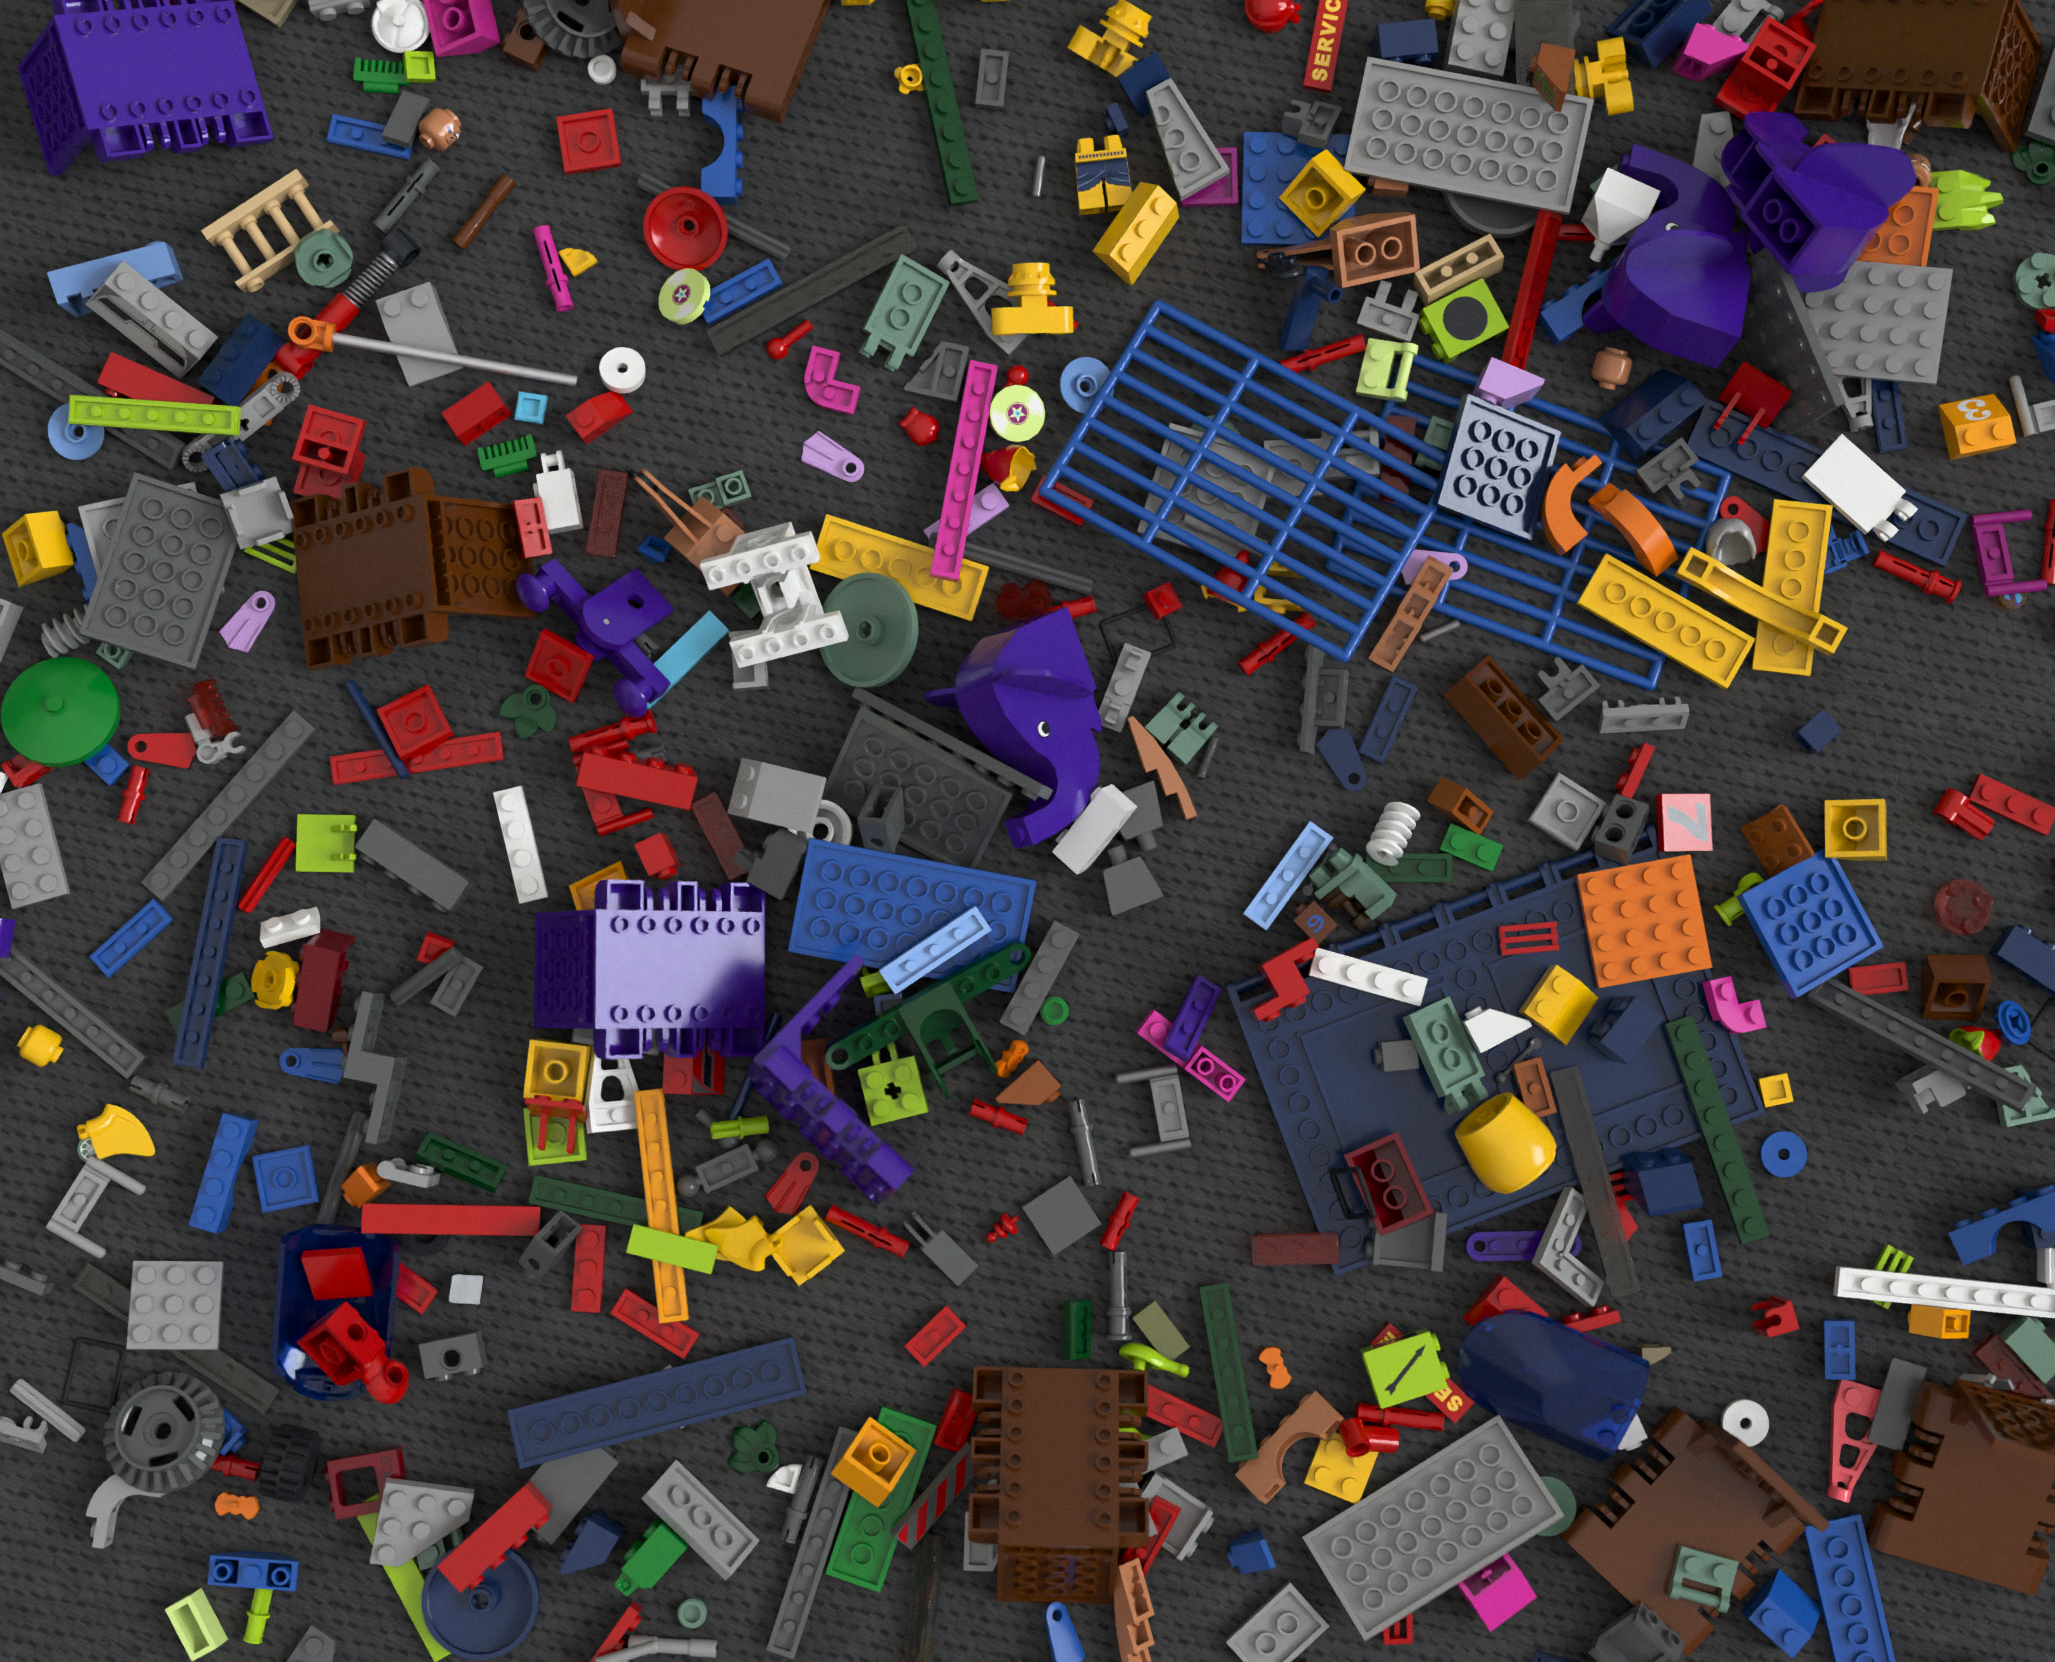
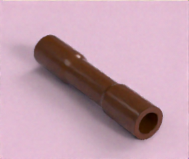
(473, 225)

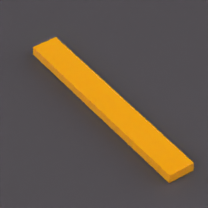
(660, 1199)

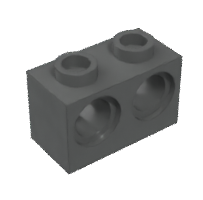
(1625, 830)

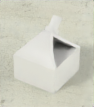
(1617, 210)

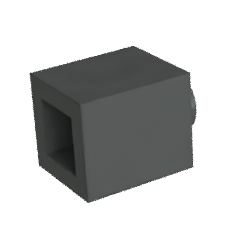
(1396, 1055)

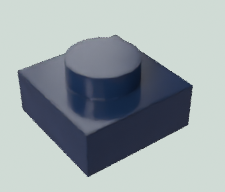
(1115, 121)

